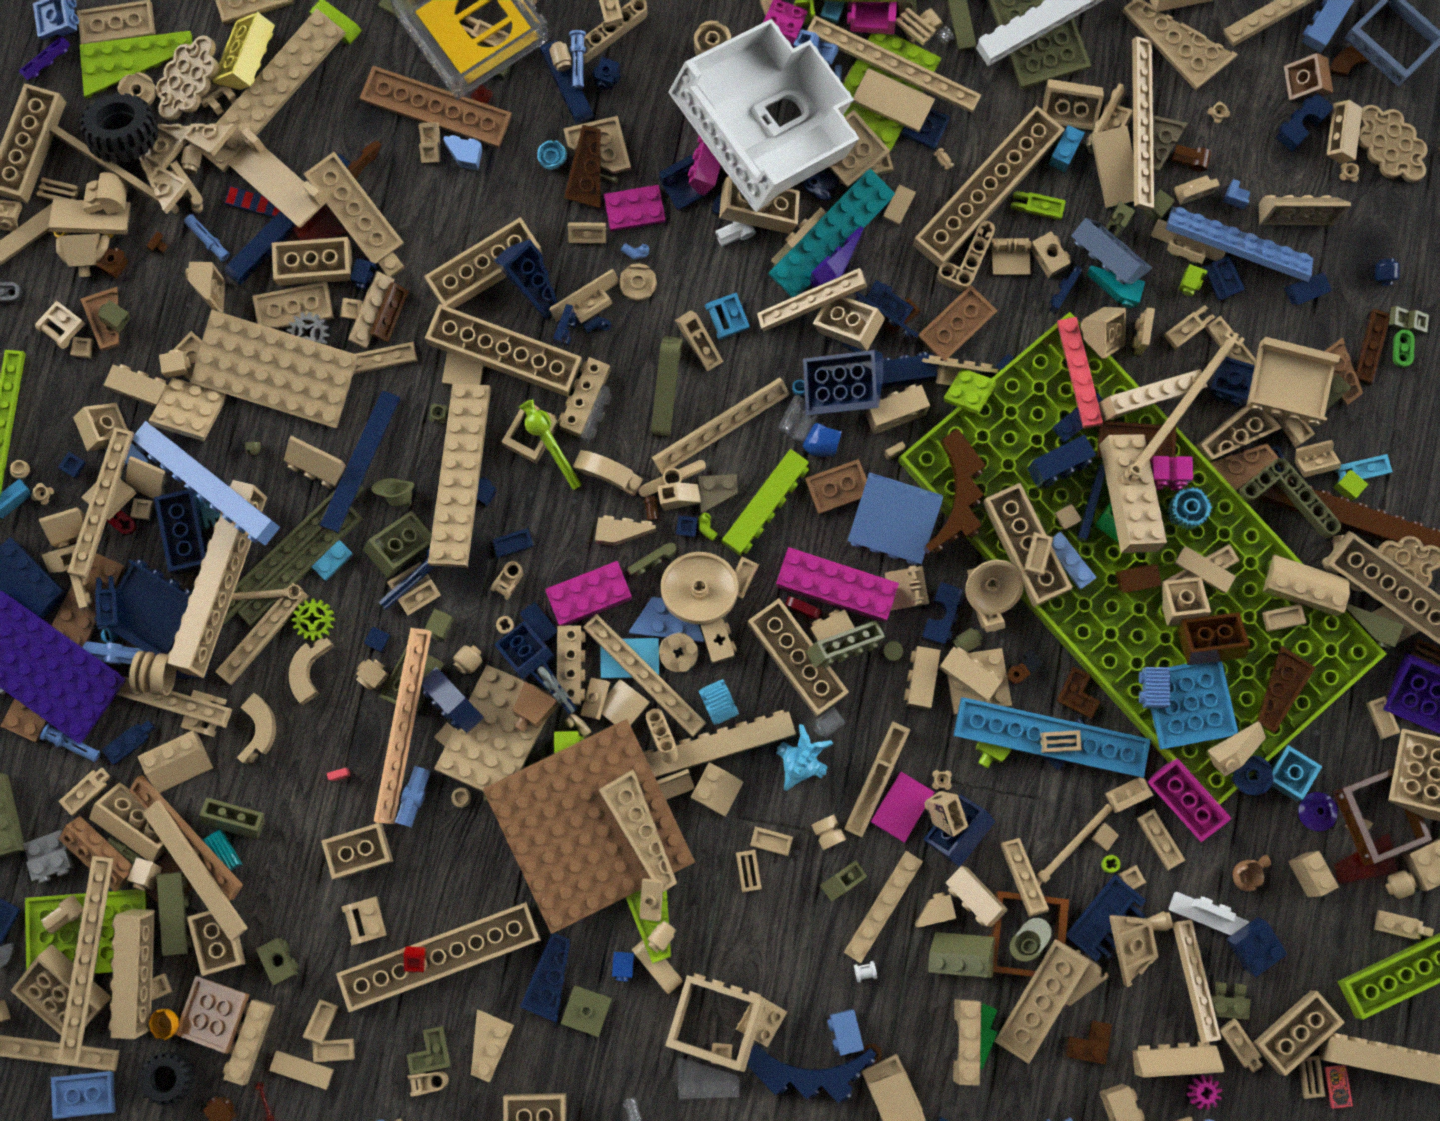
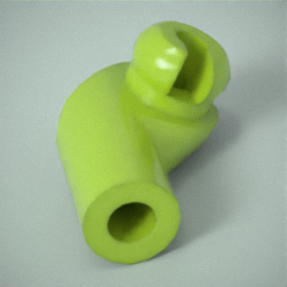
(704, 526)

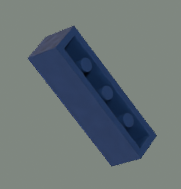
(907, 370)

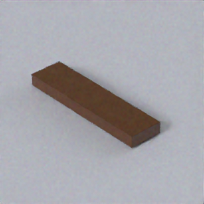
(1372, 346)

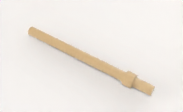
(1044, 875)

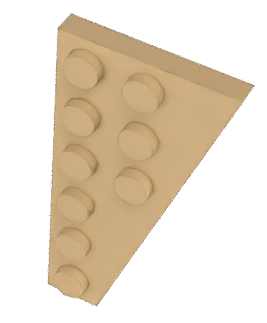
(1181, 45)

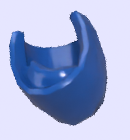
(822, 441)

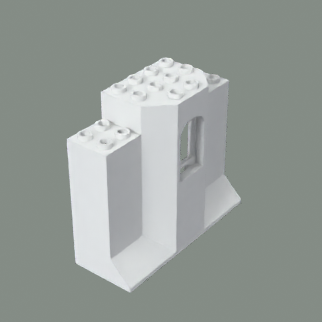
(728, 95)

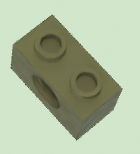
(267, 955)

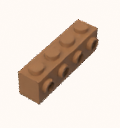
(87, 842)

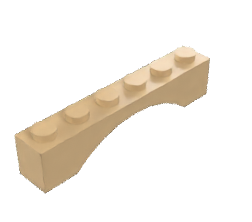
(1147, 395)

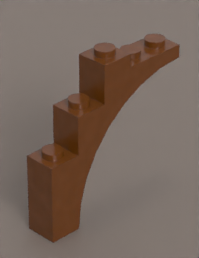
(965, 465)

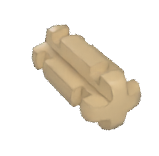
(943, 159)

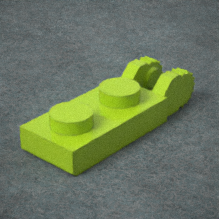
(1039, 205)

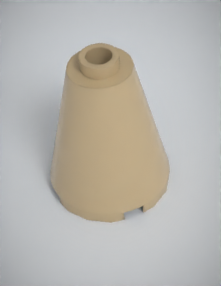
(1089, 980)

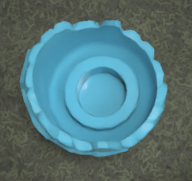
(551, 155)

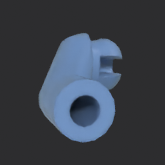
(636, 253)

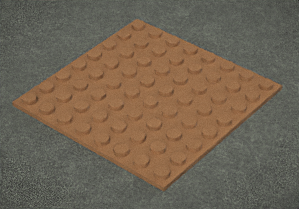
(566, 832)

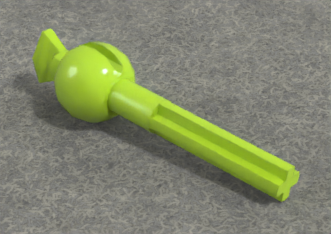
(537, 424)

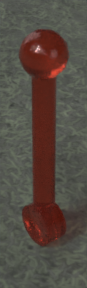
(259, 1086)

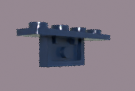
(892, 307)

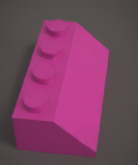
(705, 169)
(1189, 799)

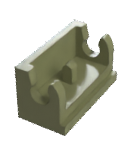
(1120, 218)

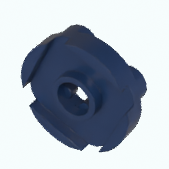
(1263, 772)

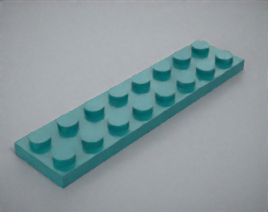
(850, 212)

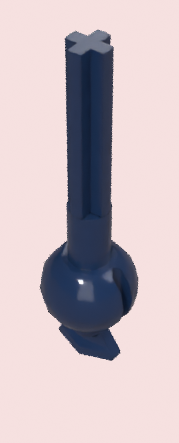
(419, 573)

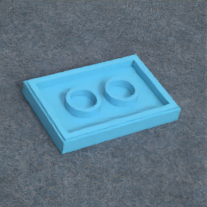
(645, 647)

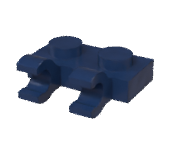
(562, 332)

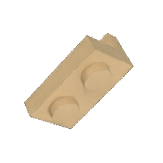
(1316, 458)

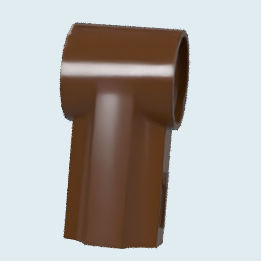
(1196, 158)

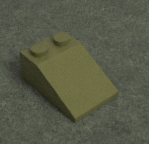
(398, 544)
(1381, 628)

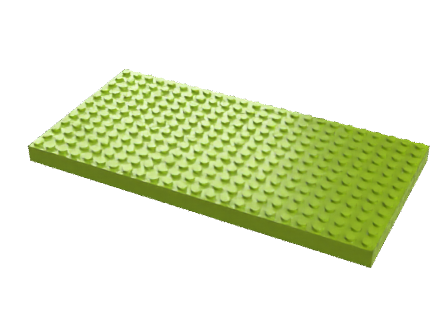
(1124, 632)

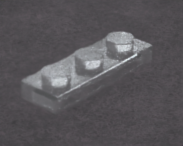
(596, 415)

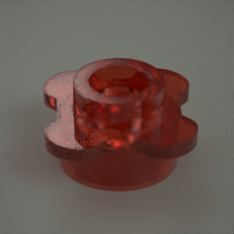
(487, 94)

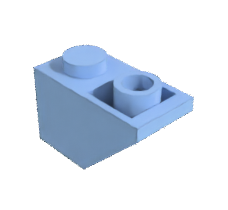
(465, 152)

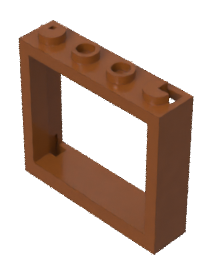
(1060, 929)

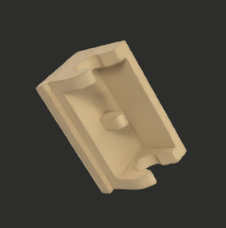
(1128, 794)

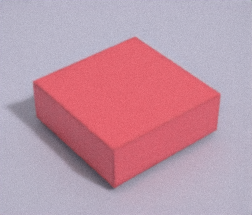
(338, 774)

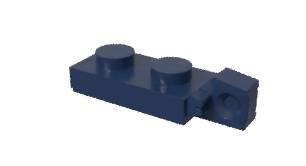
(128, 742)

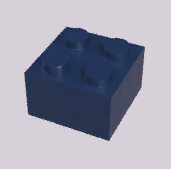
(1256, 946)

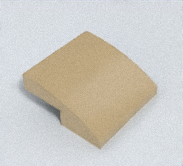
(145, 478)
(419, 594)
(623, 703)

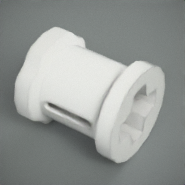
(865, 971)

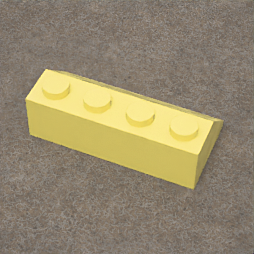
(244, 52)

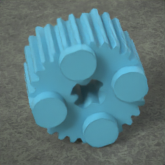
(1182, 516)
(718, 702)

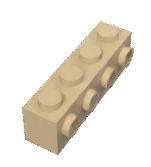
(585, 394)
(570, 662)
(249, 1042)

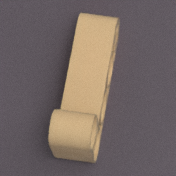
(971, 256)

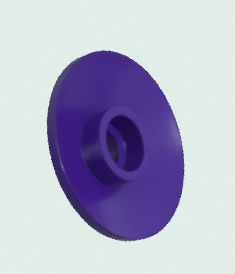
(1308, 811)

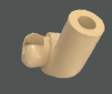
(579, 724)

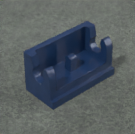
(1305, 291)

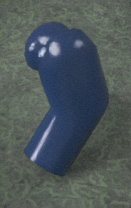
(598, 323)

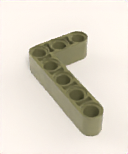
(666, 385)
(1293, 493)

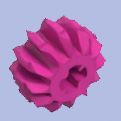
(1209, 1097)

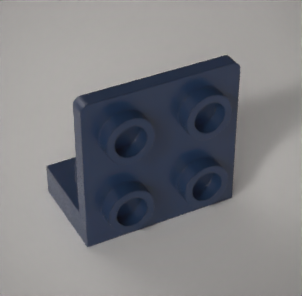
(676, 183)

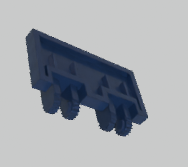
(1095, 921)

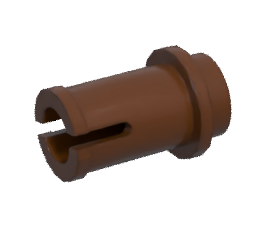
(651, 508)

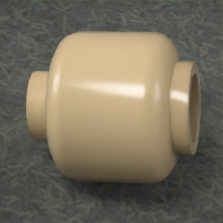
(467, 659)
(1401, 884)

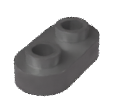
(5, 291)

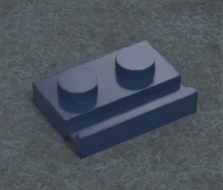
(1223, 278)

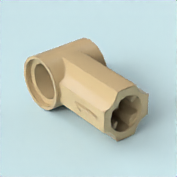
(931, 18)
(68, 911)

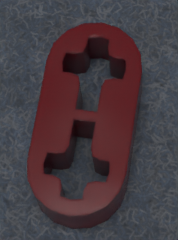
(117, 523)
(803, 608)

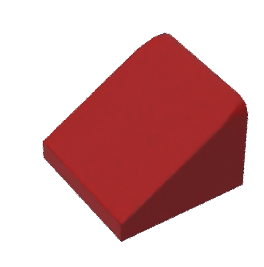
(414, 959)

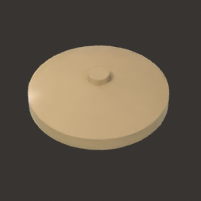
(699, 588)

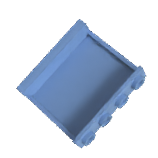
(895, 518)

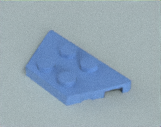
(659, 622)

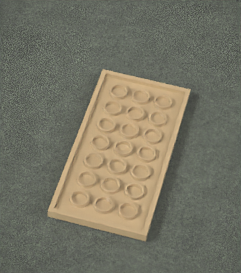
(274, 368)

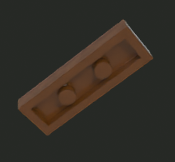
(389, 312)

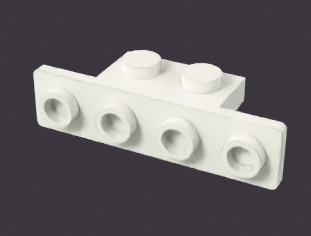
(1206, 913)

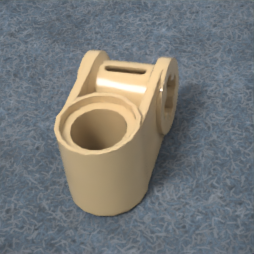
(507, 580)
(423, 1082)

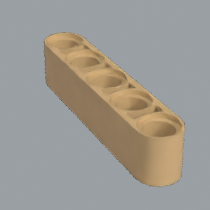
(606, 38)

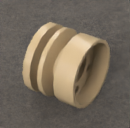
(151, 673)

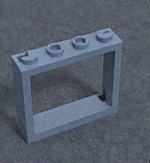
(1378, 55)

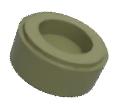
(893, 651)

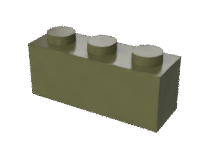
(232, 818)

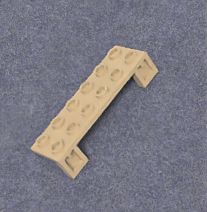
(276, 181)

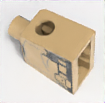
(946, 812)

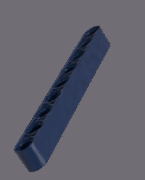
(261, 245)

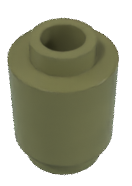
(967, 640)

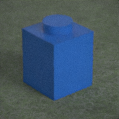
(623, 965)

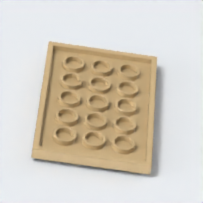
(493, 745)

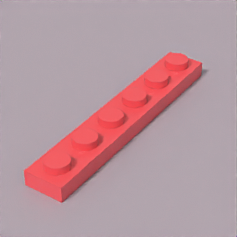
(1079, 372)

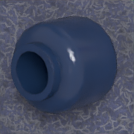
(1387, 271)

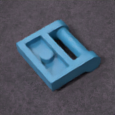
(733, 313)

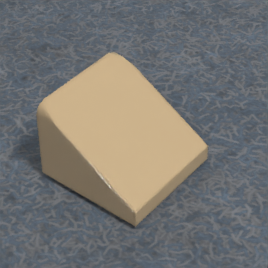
(1105, 836)

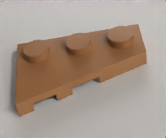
(105, 336)
(1345, 371)
(1244, 466)

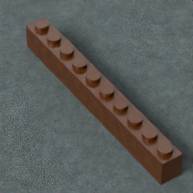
(1357, 516)

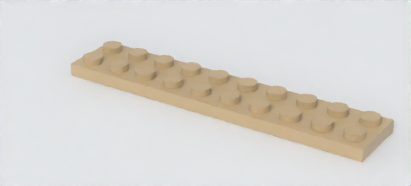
(277, 83)
(459, 476)

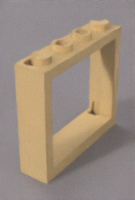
(750, 1033)

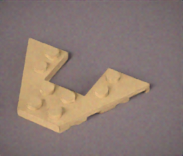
(169, 143)

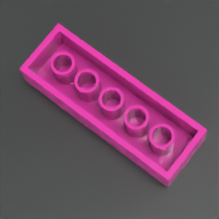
(837, 585)

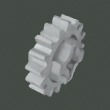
(314, 327)

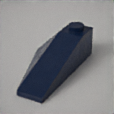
(526, 270)

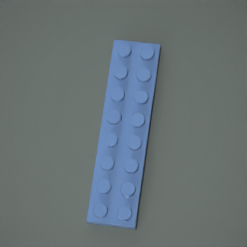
(1240, 243)

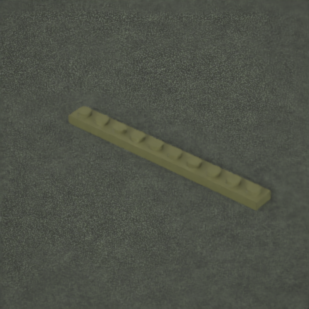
(281, 555)

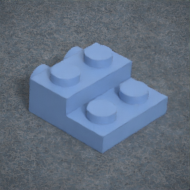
(55, 17)

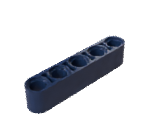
(573, 97)

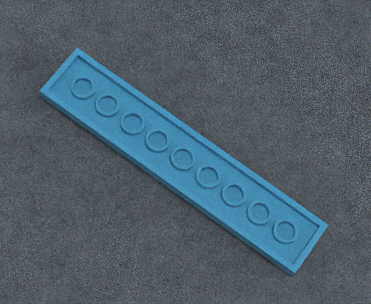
(1022, 731)

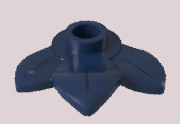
(823, 183)

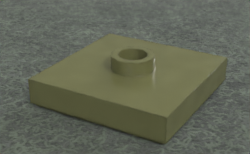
(586, 1011)

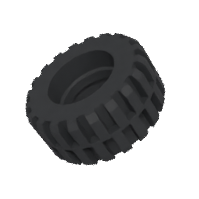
(115, 112)

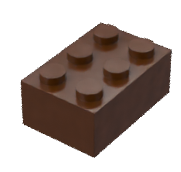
(1213, 638)

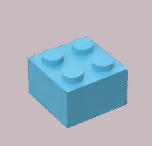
(1293, 773)

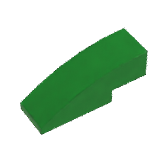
(987, 1035)

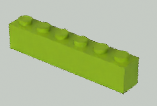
(765, 502)

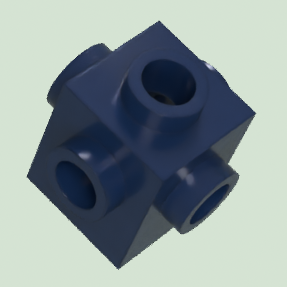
(606, 73)

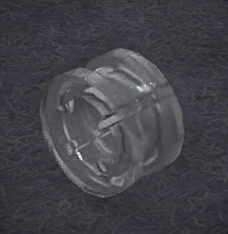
(945, 35)

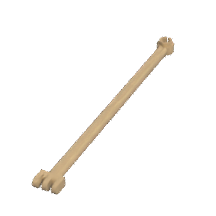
(1230, 342)

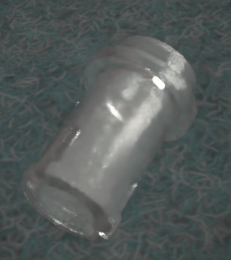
(632, 1109)

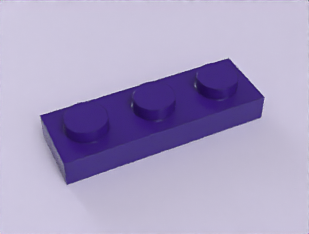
(44, 58)

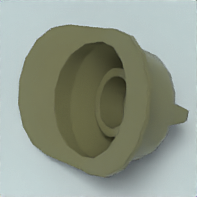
(395, 491)
(1030, 940)

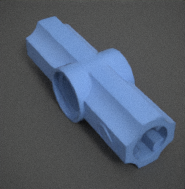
(112, 652)
(413, 796)

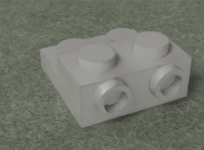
(47, 857)

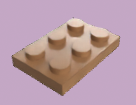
(837, 486)

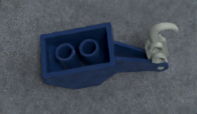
(530, 655)

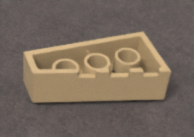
(1236, 432)

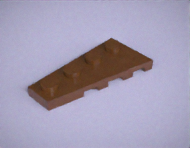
(584, 176)
(1285, 684)

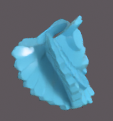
(801, 761)

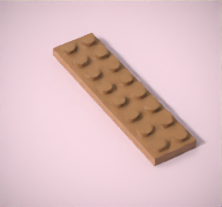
(434, 104)

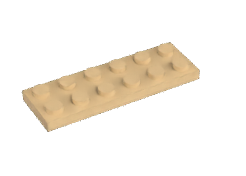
(353, 208)
(1042, 1001)

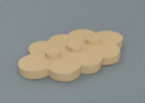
(187, 78)
(1392, 144)
(1411, 557)

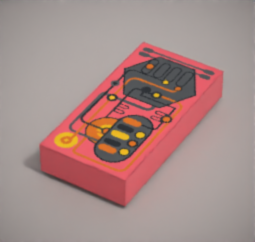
(1338, 1086)

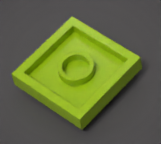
(969, 391)

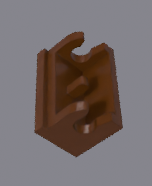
(1138, 578)

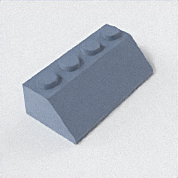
(1110, 251)

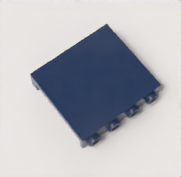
(149, 608)

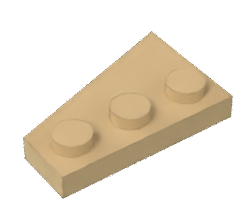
(489, 1044)

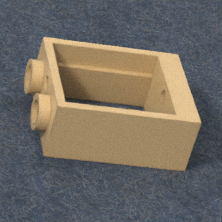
(520, 449)

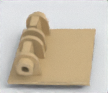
(1011, 256)
(911, 587)
(769, 1022)

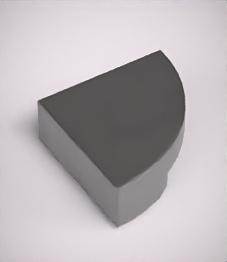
(5, 954)

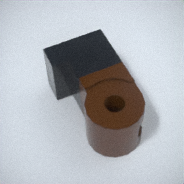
(1019, 673)

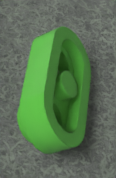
(1405, 349)

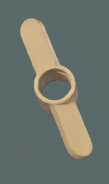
(683, 473)

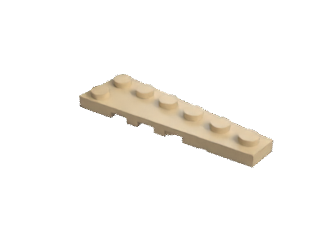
(633, 816)

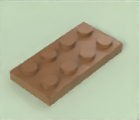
(957, 323)

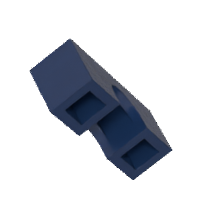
(1314, 111)
(938, 630)

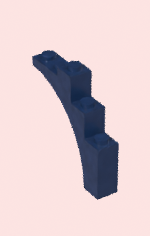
(834, 1080)

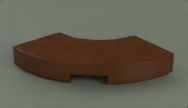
(1346, 60)
(368, 154)

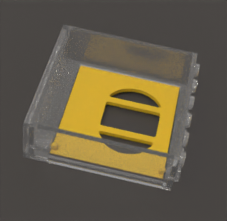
(473, 62)

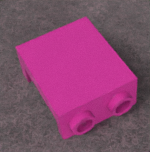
(872, 17)

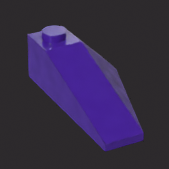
(836, 265)

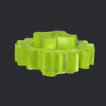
(305, 619)

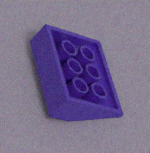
(1416, 692)

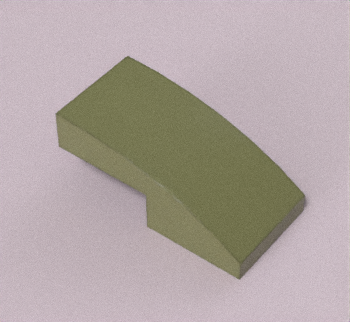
(1408, 320)

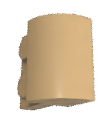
(106, 194)

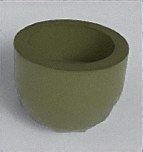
(252, 448)

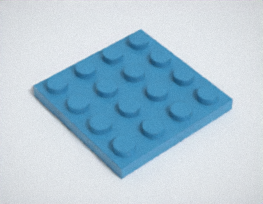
(1198, 707)

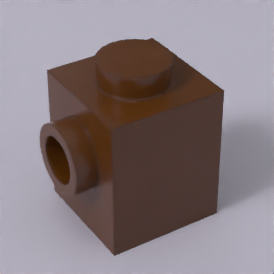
(220, 1109)

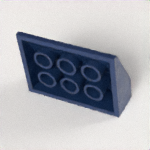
(843, 382)
(27, 580)

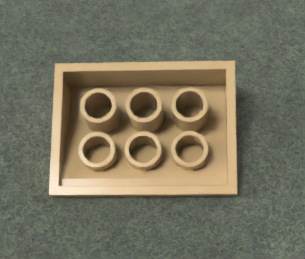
(1301, 210)
(1417, 774)
(47, 988)

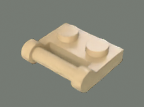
(63, 319)
(197, 725)
(370, 918)

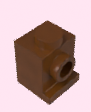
(116, 266)

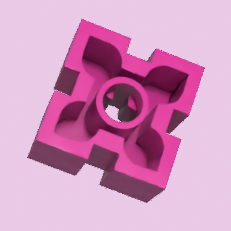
(1171, 472)

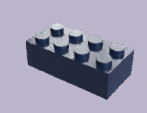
(181, 531)

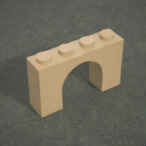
(967, 1067)

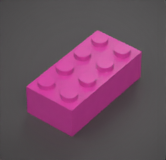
(588, 594)

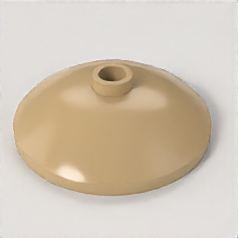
(998, 595)

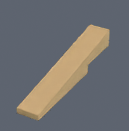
(877, 779)

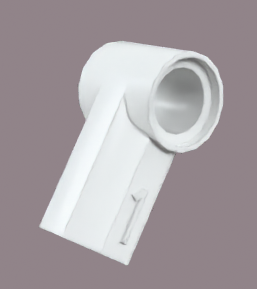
(734, 232)

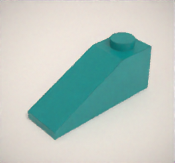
(1126, 294)

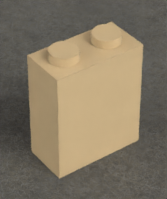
(1313, 874)

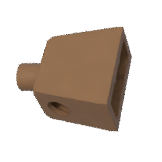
(532, 707)

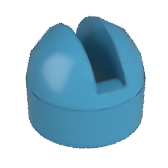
(798, 385)
(113, 636)

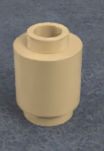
(560, 56)
(191, 159)
(661, 937)

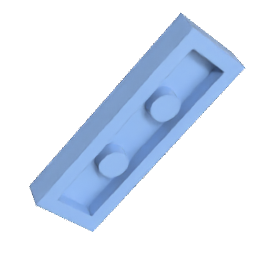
(1072, 562)

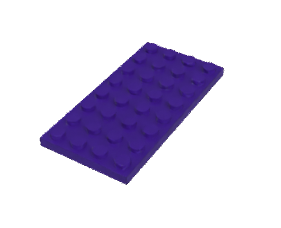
(52, 672)

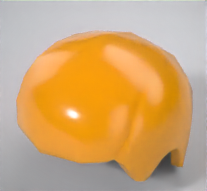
(163, 1023)

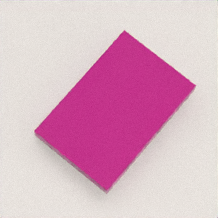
(902, 807)

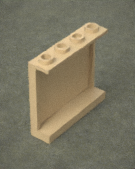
(1292, 381)

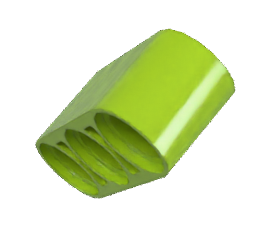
(351, 28)

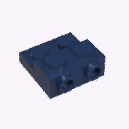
(1232, 381)

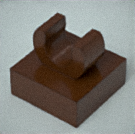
(156, 242)

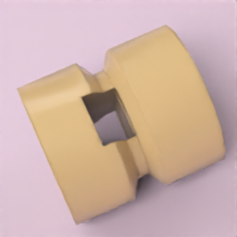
(828, 832)

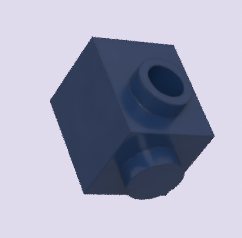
(485, 491)

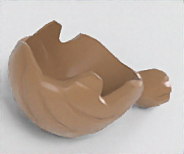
(1250, 874)

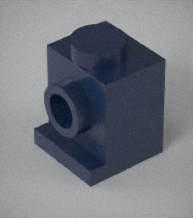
(363, 273)

